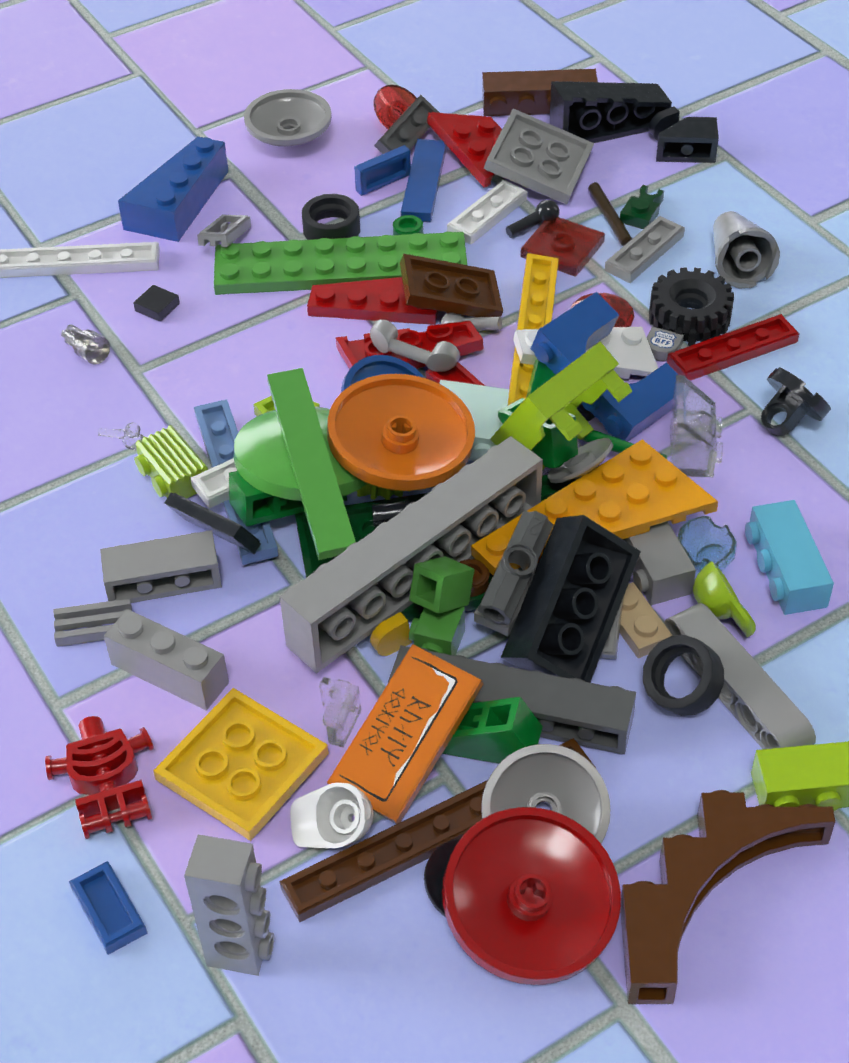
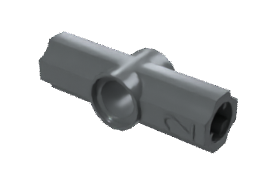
(509, 584)

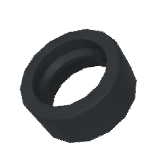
(330, 206)
(657, 664)

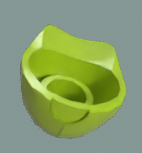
(718, 595)

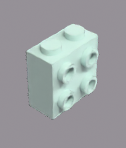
(484, 406)

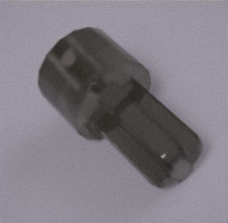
(87, 344)

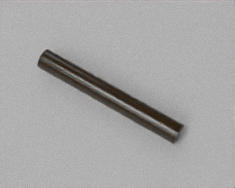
(609, 213)

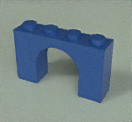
(578, 330)

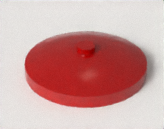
(531, 895)

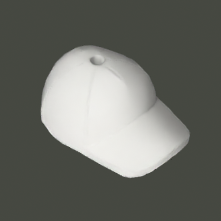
(326, 815)

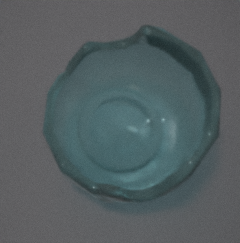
(707, 542)

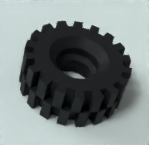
(684, 290)

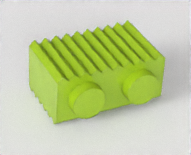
(168, 462)

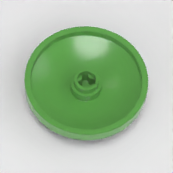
(265, 462)

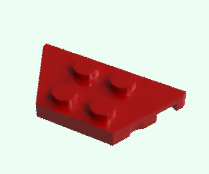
(469, 139)

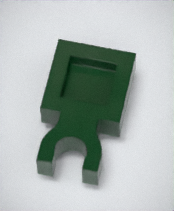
(642, 210)

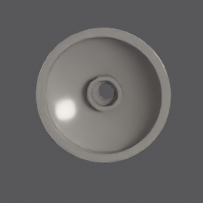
(287, 117)
(554, 777)

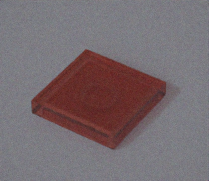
(564, 240)

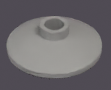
(588, 459)

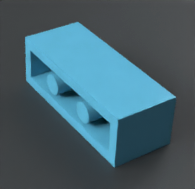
(789, 557)

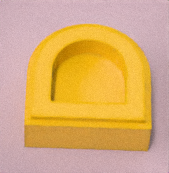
(391, 635)

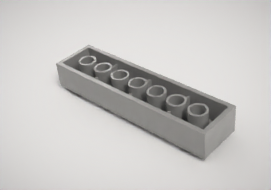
(374, 576)

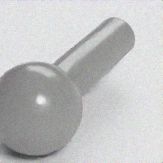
(479, 323)

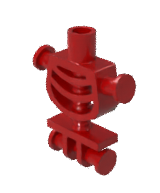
(102, 768)

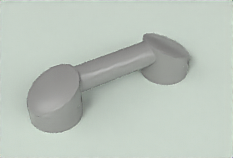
(441, 359)

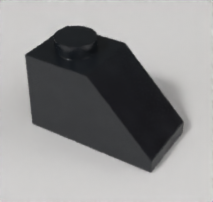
(689, 141)

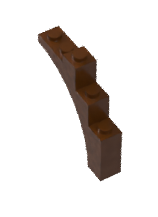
(690, 868)

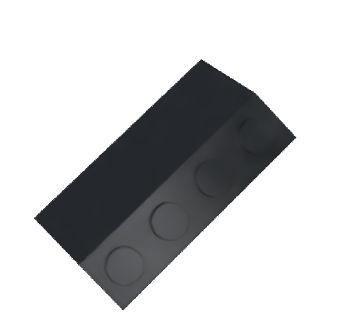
(571, 600)

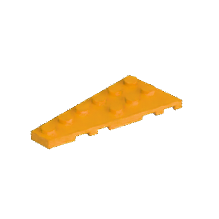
(620, 495)

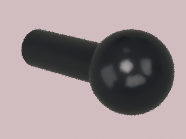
(544, 211)

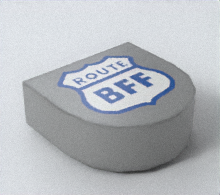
(663, 342)

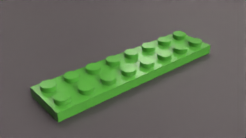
(304, 263)

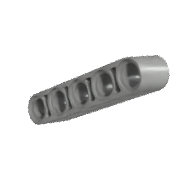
(747, 688)

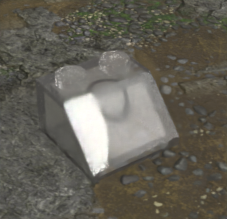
(694, 431)

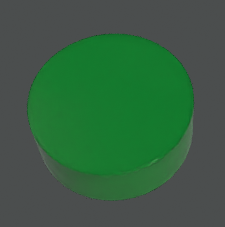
(407, 225)

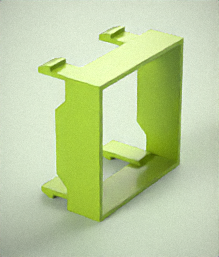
(554, 400)

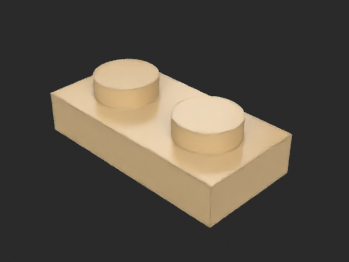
(640, 623)

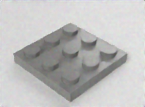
(539, 156)

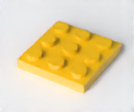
(241, 763)

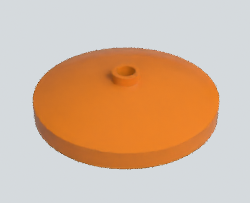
(400, 432)

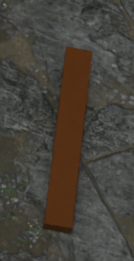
(386, 852)

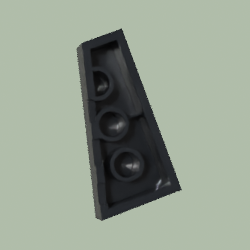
(604, 108)

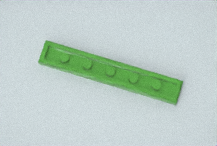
(311, 463)

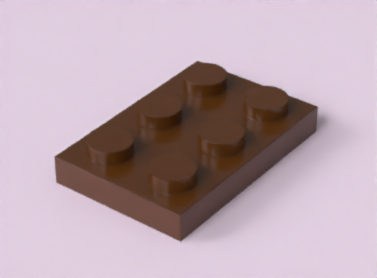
(450, 287)

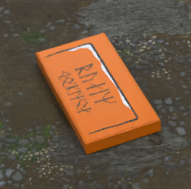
(407, 732)

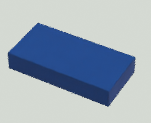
(382, 170)
(108, 907)

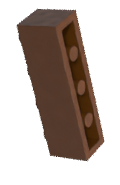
(525, 90)

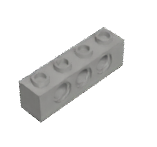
(229, 904)

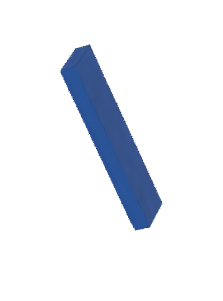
(424, 179)

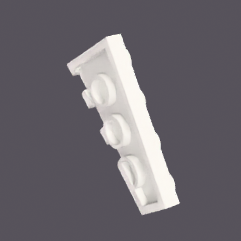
(625, 344)

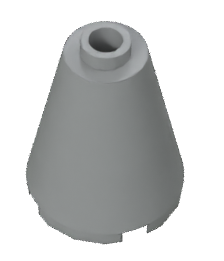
(743, 250)

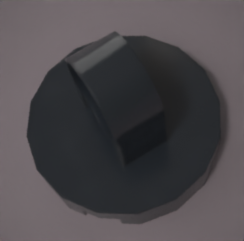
(792, 399)

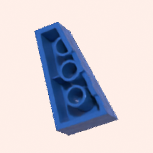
(176, 191)

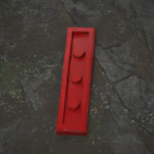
(733, 347)

